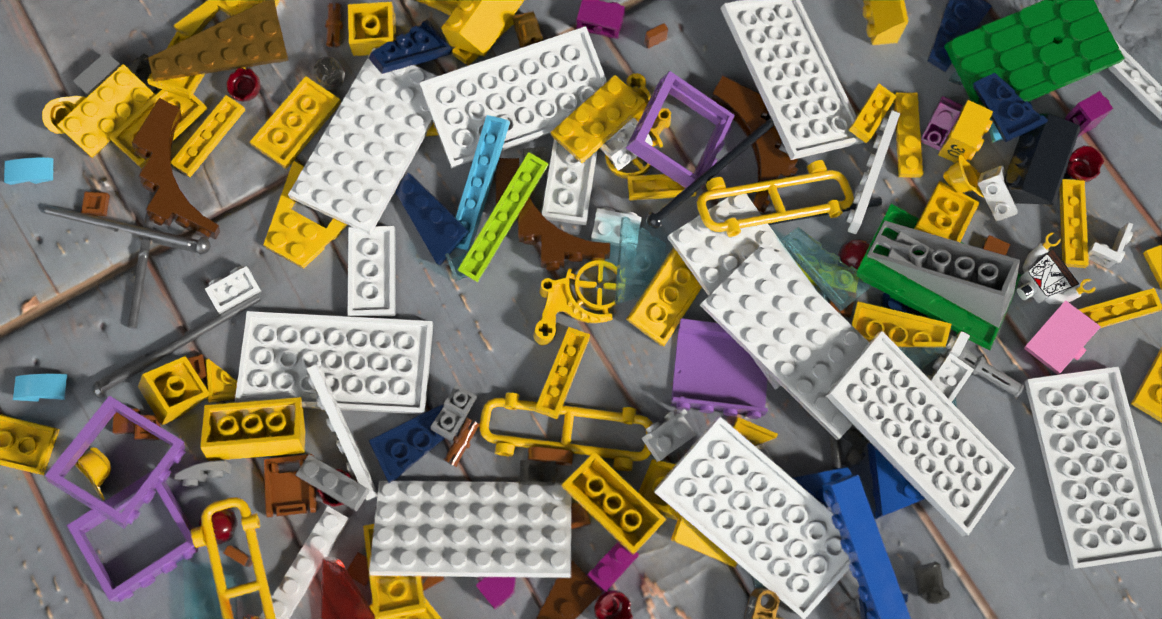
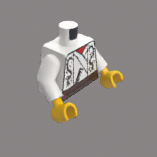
(1048, 277)

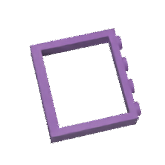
(698, 102)
(86, 437)
(146, 576)

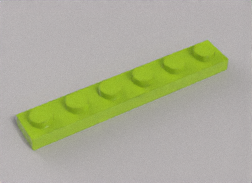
(503, 217)

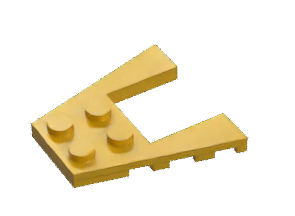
(200, 17)
(295, 235)

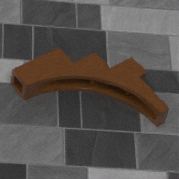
(749, 115)
(168, 203)
(535, 228)

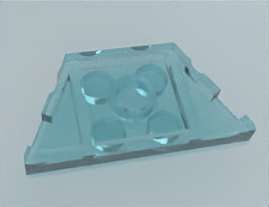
(638, 260)
(201, 594)

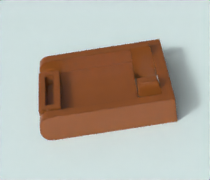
(286, 490)

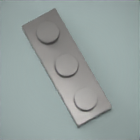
(332, 482)

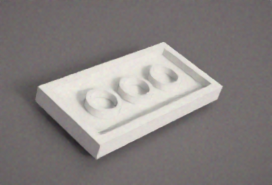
(568, 187)
(371, 272)

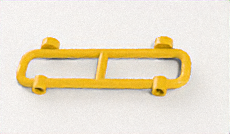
(817, 172)
(505, 444)
(205, 535)

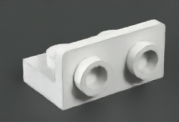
(616, 146)
(608, 225)
(232, 289)
(950, 375)
(669, 435)

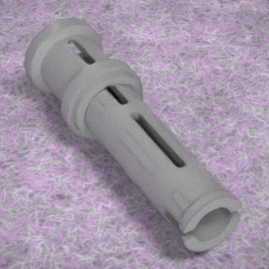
(979, 363)

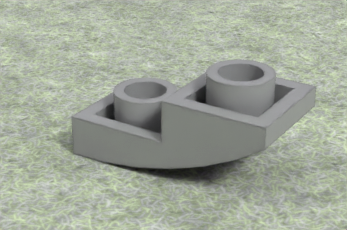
(453, 413)
(198, 473)

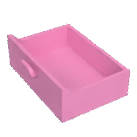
(1062, 338)

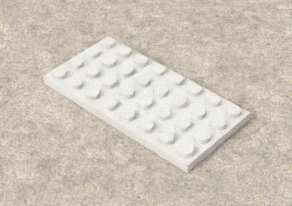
(792, 75)
(526, 86)
(366, 147)
(716, 256)
(788, 331)
(365, 360)
(921, 433)
(1095, 467)
(757, 516)
(471, 529)

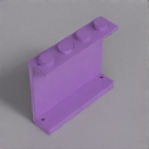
(716, 373)

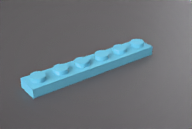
(481, 176)

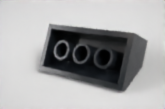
(1041, 161)

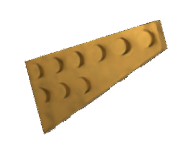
(235, 43)

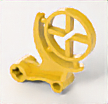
(662, 121)
(560, 300)

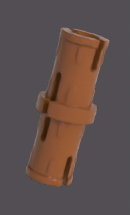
(333, 25)
(461, 442)

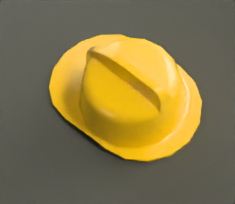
(57, 110)
(963, 177)
(95, 468)

